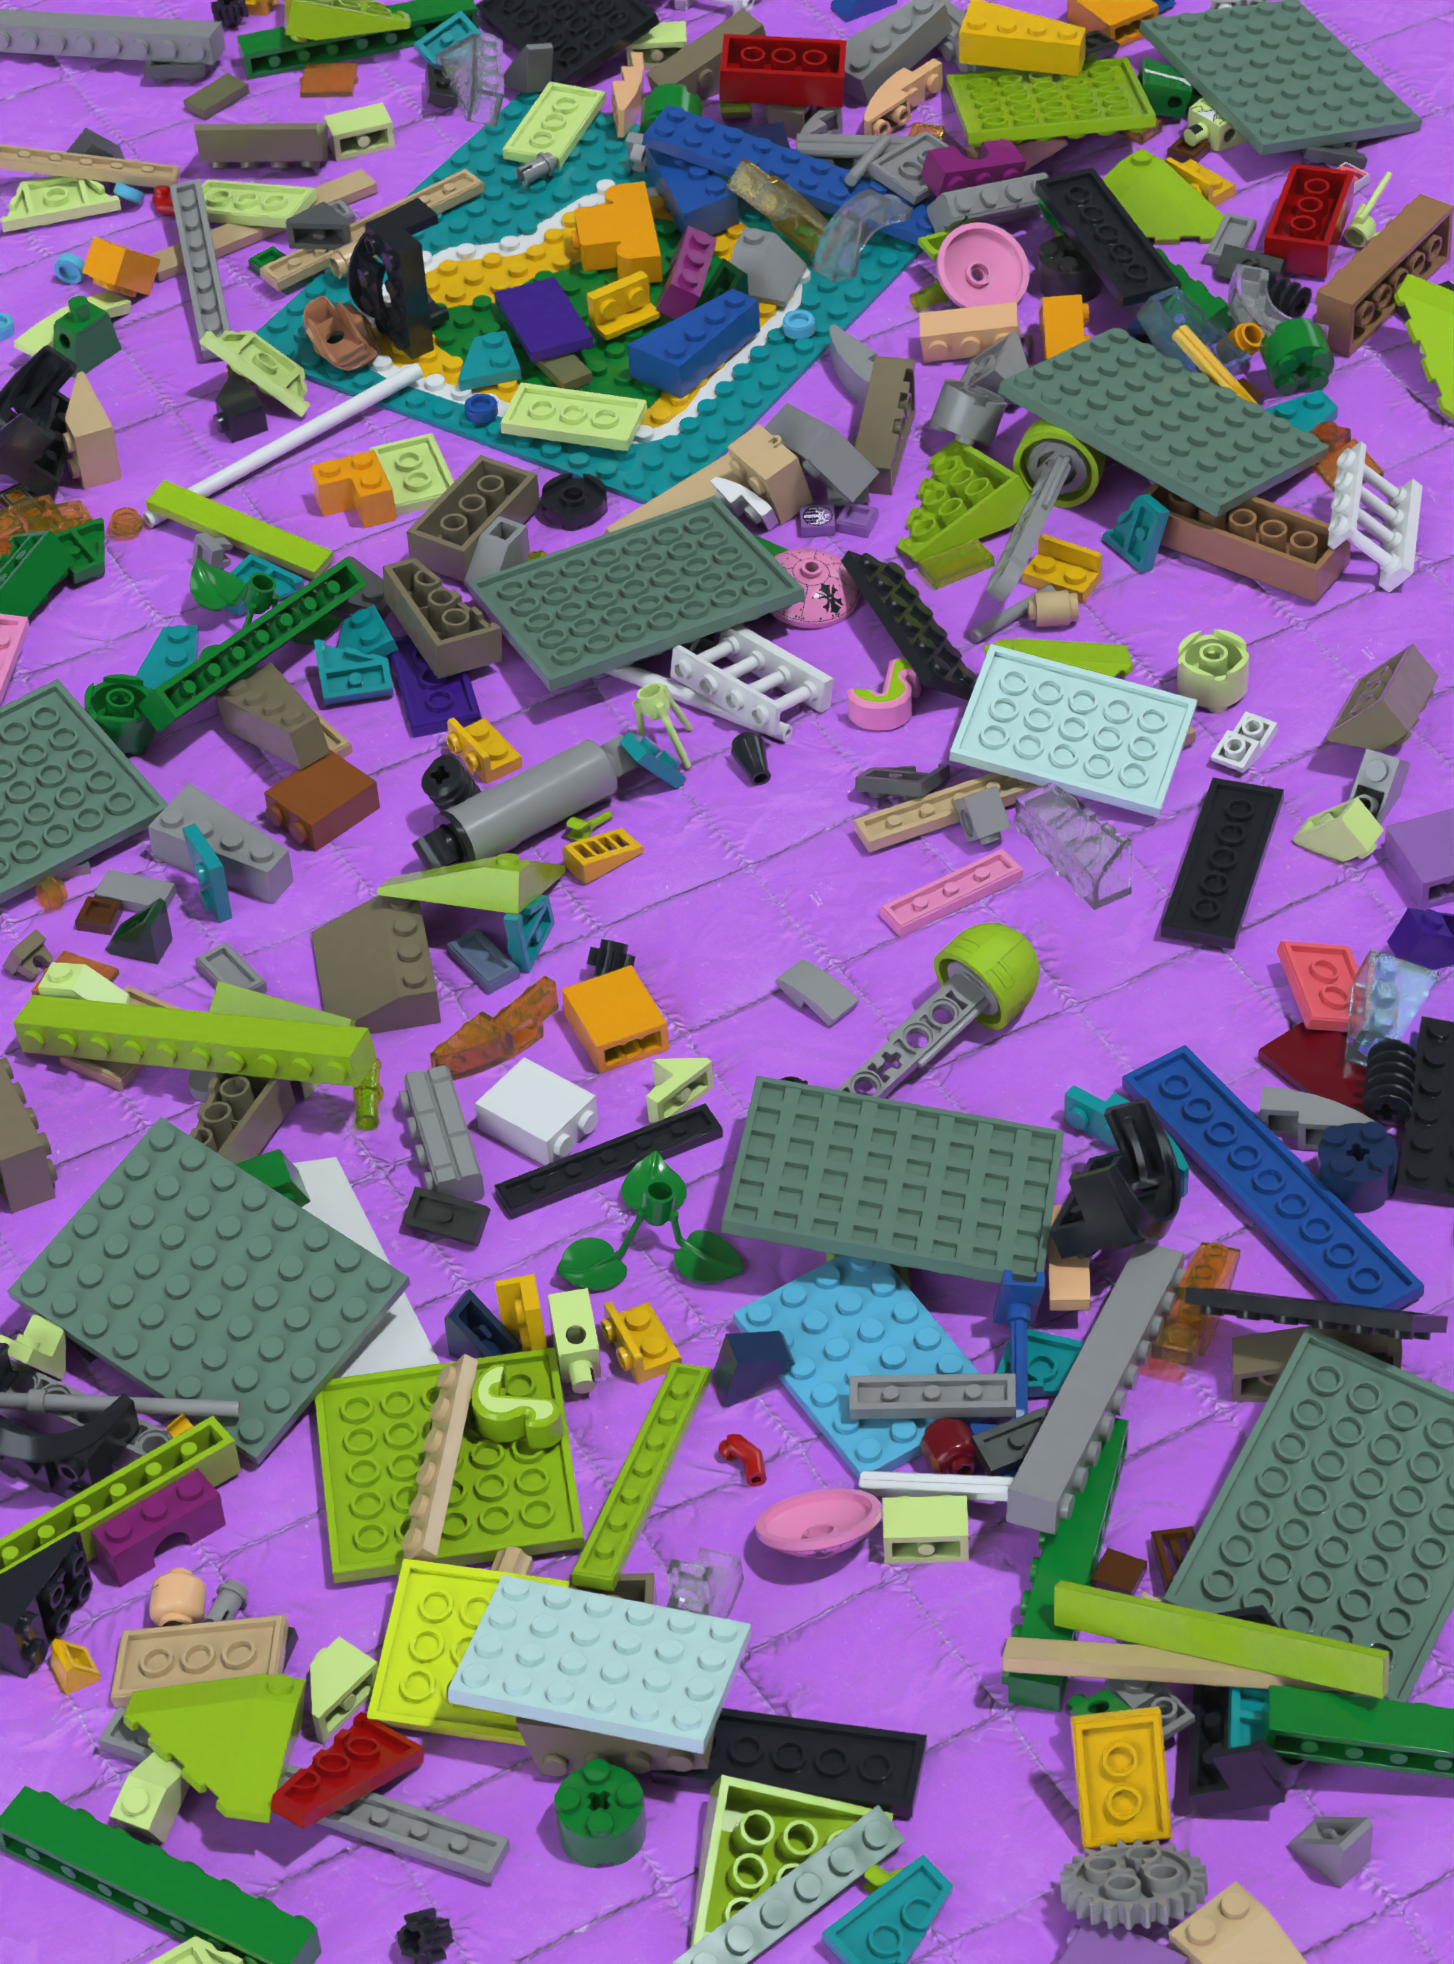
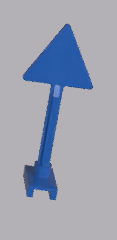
(1016, 1307)

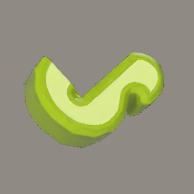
(513, 1417)

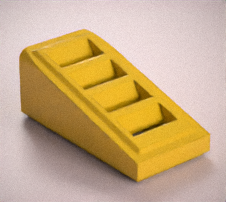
(587, 864)

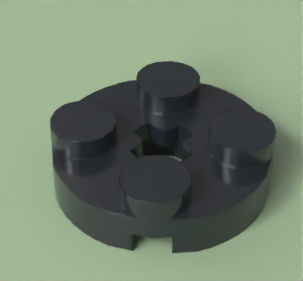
(586, 502)

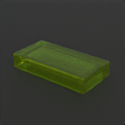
(956, 563)

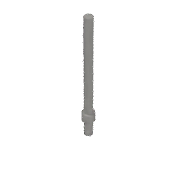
(39, 1401)

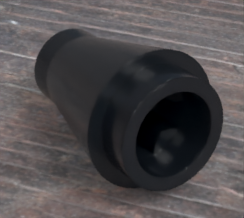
(750, 754)

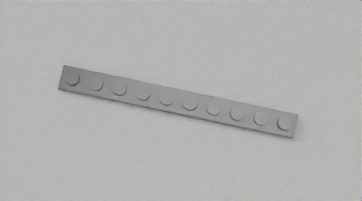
(370, 1818)

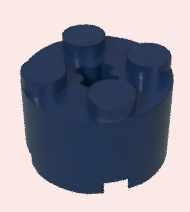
(1358, 1164)

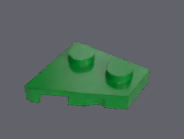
(87, 547)

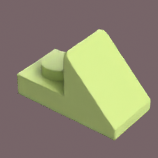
(677, 1085)
(40, 1346)

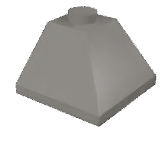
(770, 265)
(996, 364)

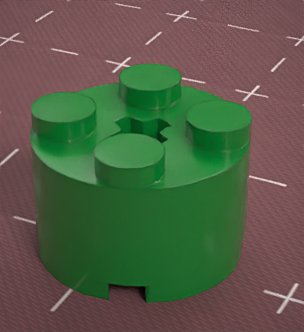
(668, 94)
(1297, 356)
(116, 711)
(600, 1814)

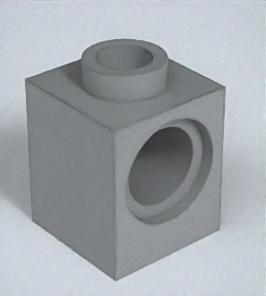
(982, 815)

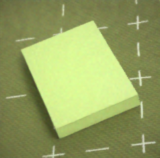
(414, 472)

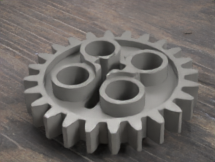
(1133, 1884)

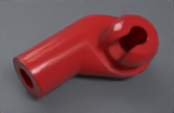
(163, 201)
(748, 1453)

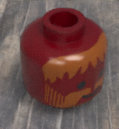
(949, 1447)

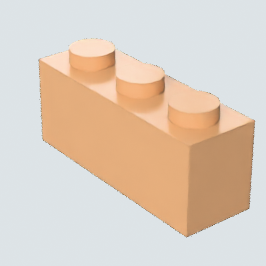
(965, 330)

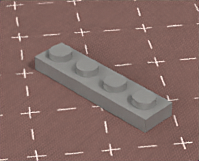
(932, 1396)

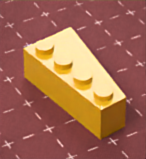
(1020, 40)

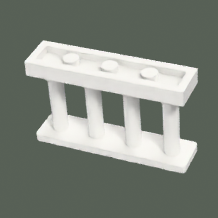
(1400, 516)
(765, 660)

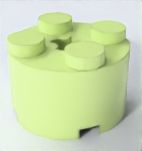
(1213, 669)

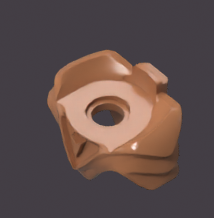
(325, 320)

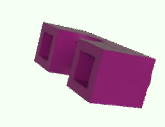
(949, 170)
(688, 273)
(129, 1540)

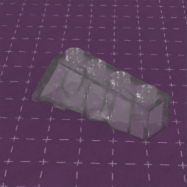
(476, 76)
(1076, 844)

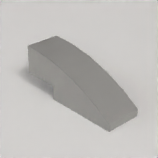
(851, 361)
(1303, 1115)

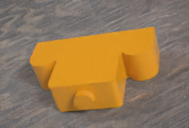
(619, 233)

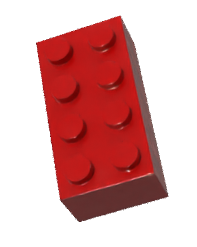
(782, 70)
(1310, 218)

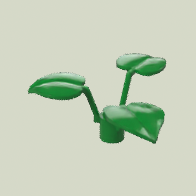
(218, 588)
(655, 1194)

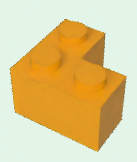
(120, 268)
(1062, 323)
(354, 484)

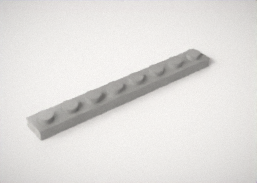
(200, 261)

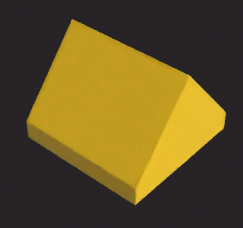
(73, 1666)

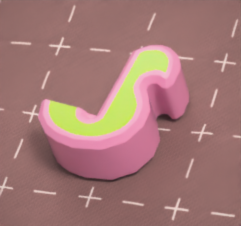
(892, 706)

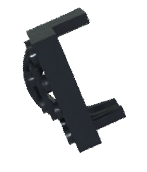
(412, 310)
(35, 449)
(1102, 1202)
(68, 1459)
(1236, 1776)

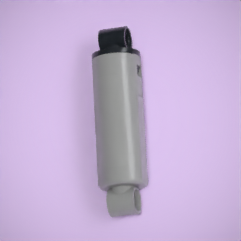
(525, 804)

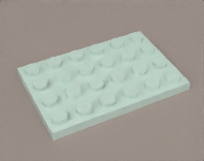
(1074, 730)
(601, 1664)

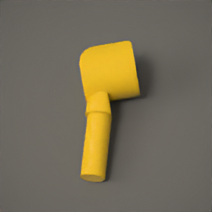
(178, 1426)

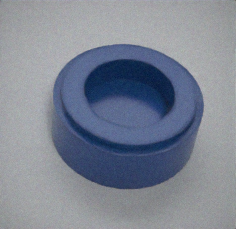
(481, 408)

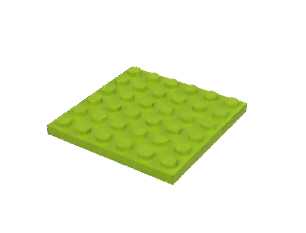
(1049, 105)
(499, 1492)

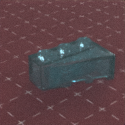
(1171, 309)
(1384, 1001)

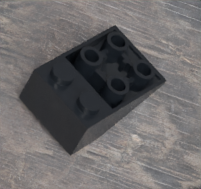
(39, 1602)

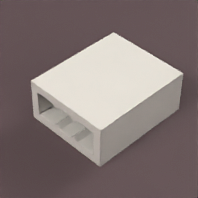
(537, 1112)

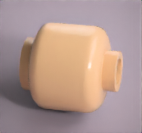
(177, 1598)

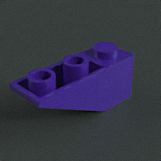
(1424, 938)

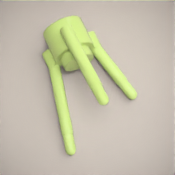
(1363, 226)
(655, 702)

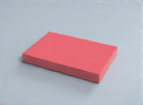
(1320, 982)

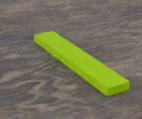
(240, 530)

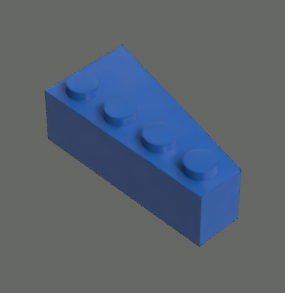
(692, 193)
(695, 343)

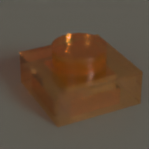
(1332, 435)

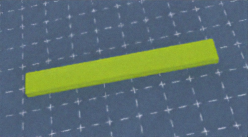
(641, 1477)
(1222, 1639)

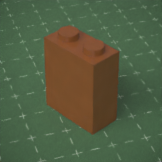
(322, 801)

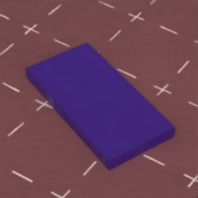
(543, 319)
(428, 699)

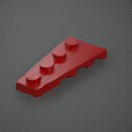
(351, 1768)

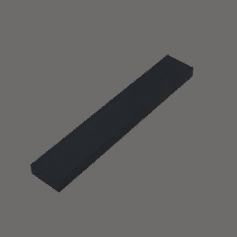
(607, 1161)

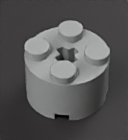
(968, 412)

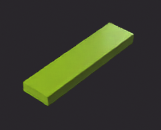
(242, 1001)

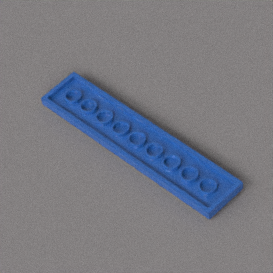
(818, 181)
(1271, 1184)

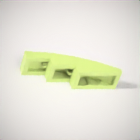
(43, 334)

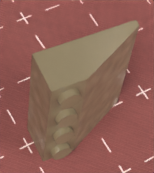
(378, 966)

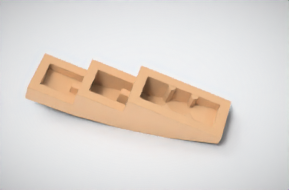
(628, 94)
(1067, 1277)

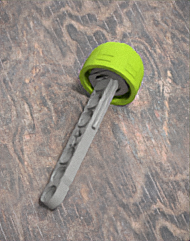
(1057, 474)
(984, 977)

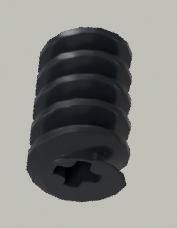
(1287, 296)
(447, 782)
(1389, 1082)

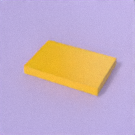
(1121, 1777)

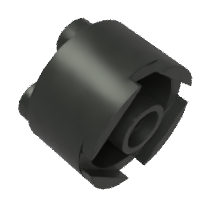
(1066, 270)

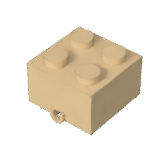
(770, 472)

